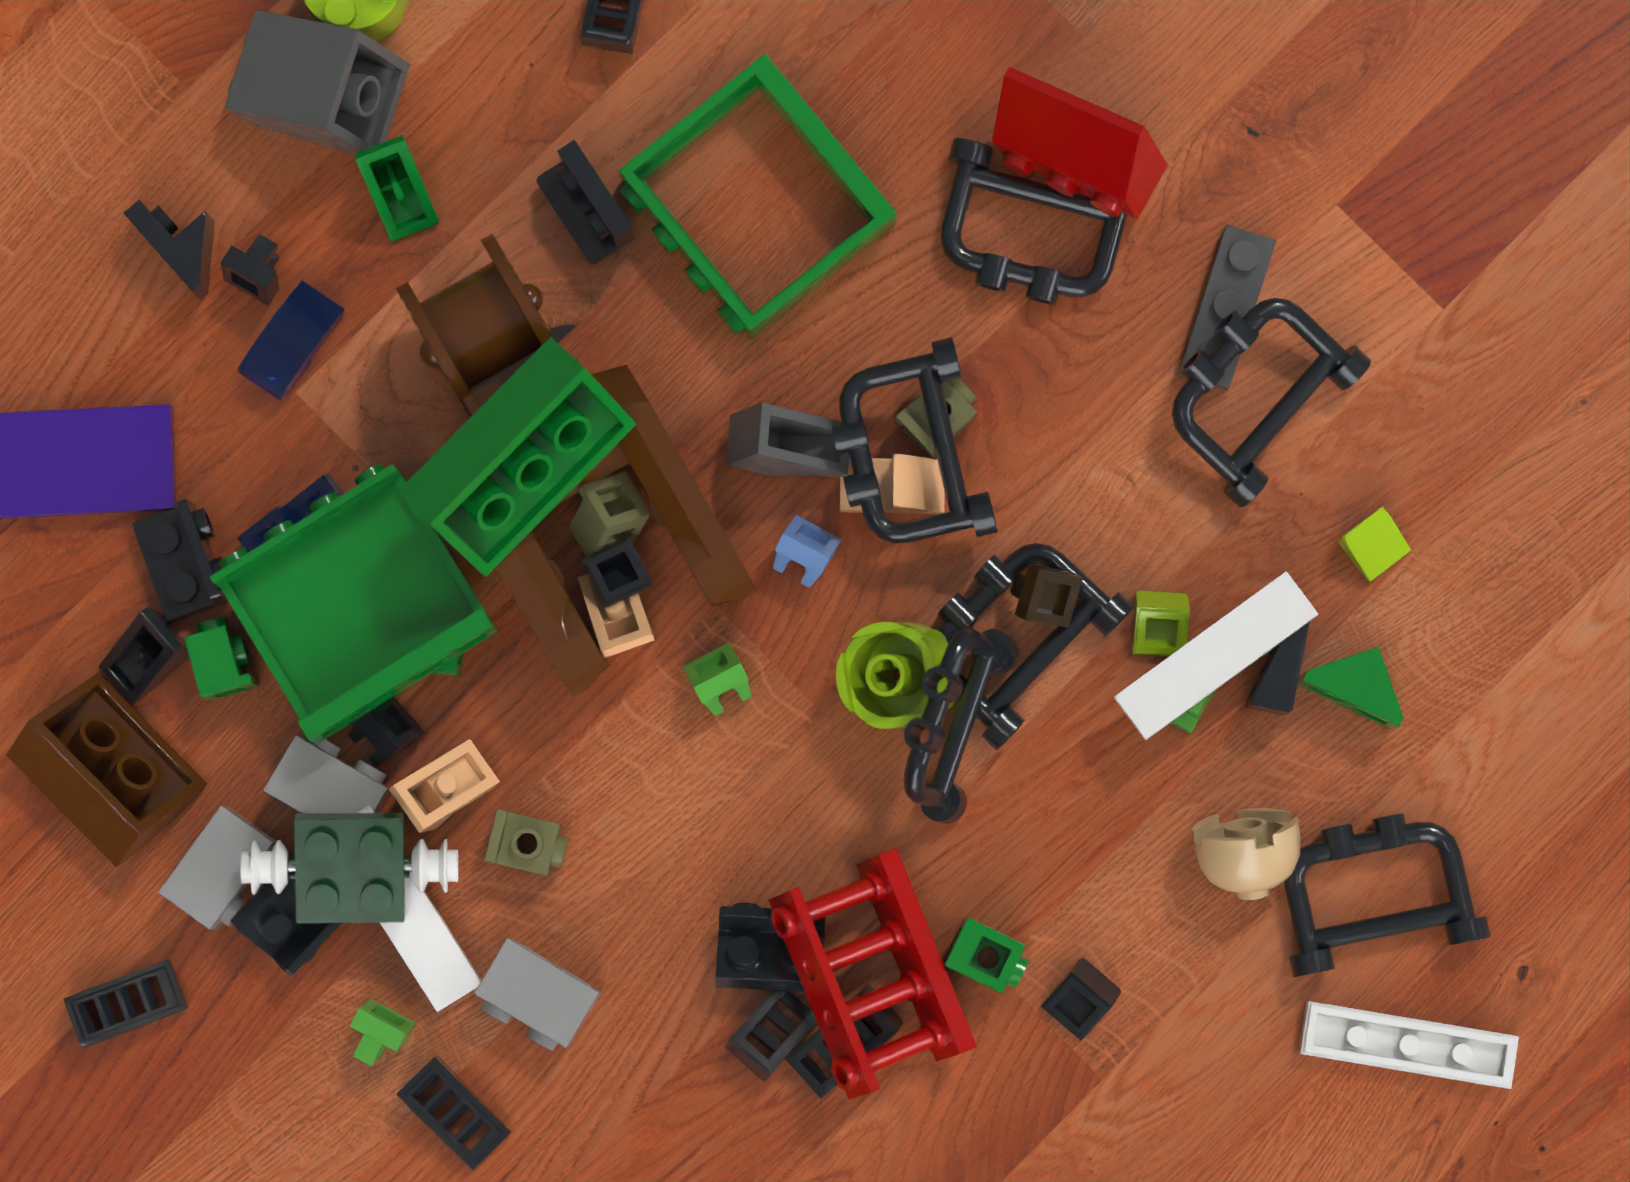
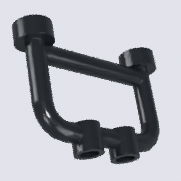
(995, 270)
(1205, 371)
(852, 439)
(995, 579)
(991, 653)
(1388, 833)

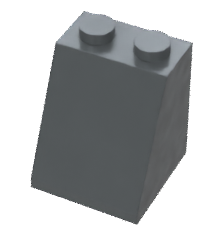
(316, 82)

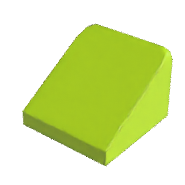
(1374, 544)
(1160, 622)

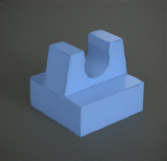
(807, 546)

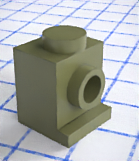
(914, 419)
(608, 513)
(504, 840)

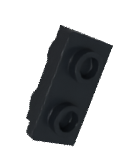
(585, 205)
(181, 560)
(271, 925)
(752, 951)

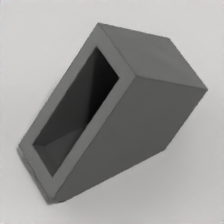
(783, 443)

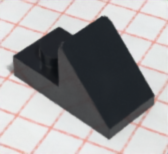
(187, 252)

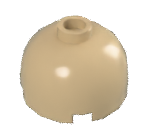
(1249, 851)

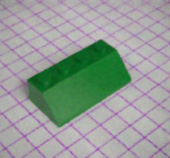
(517, 457)

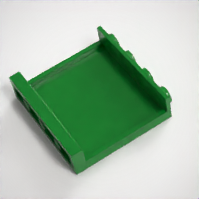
(353, 602)

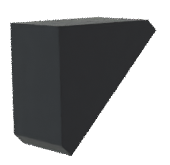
(144, 655)

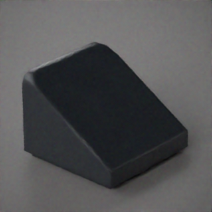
(617, 573)
(1081, 998)

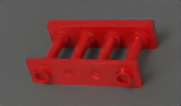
(916, 955)

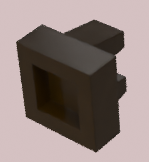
(1046, 595)

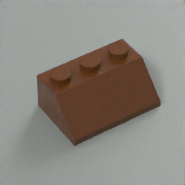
(105, 768)

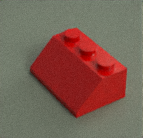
(1076, 145)

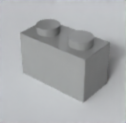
(319, 782)
(209, 874)
(537, 994)

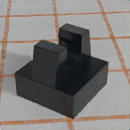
(253, 270)
(388, 729)

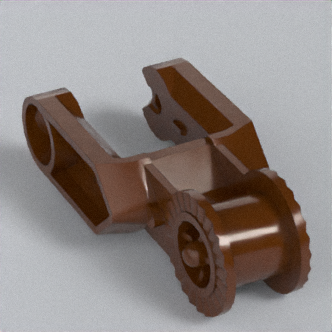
(479, 339)

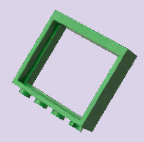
(768, 79)

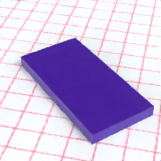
(87, 461)

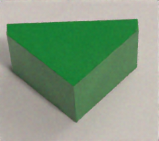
(396, 187)
(1358, 685)

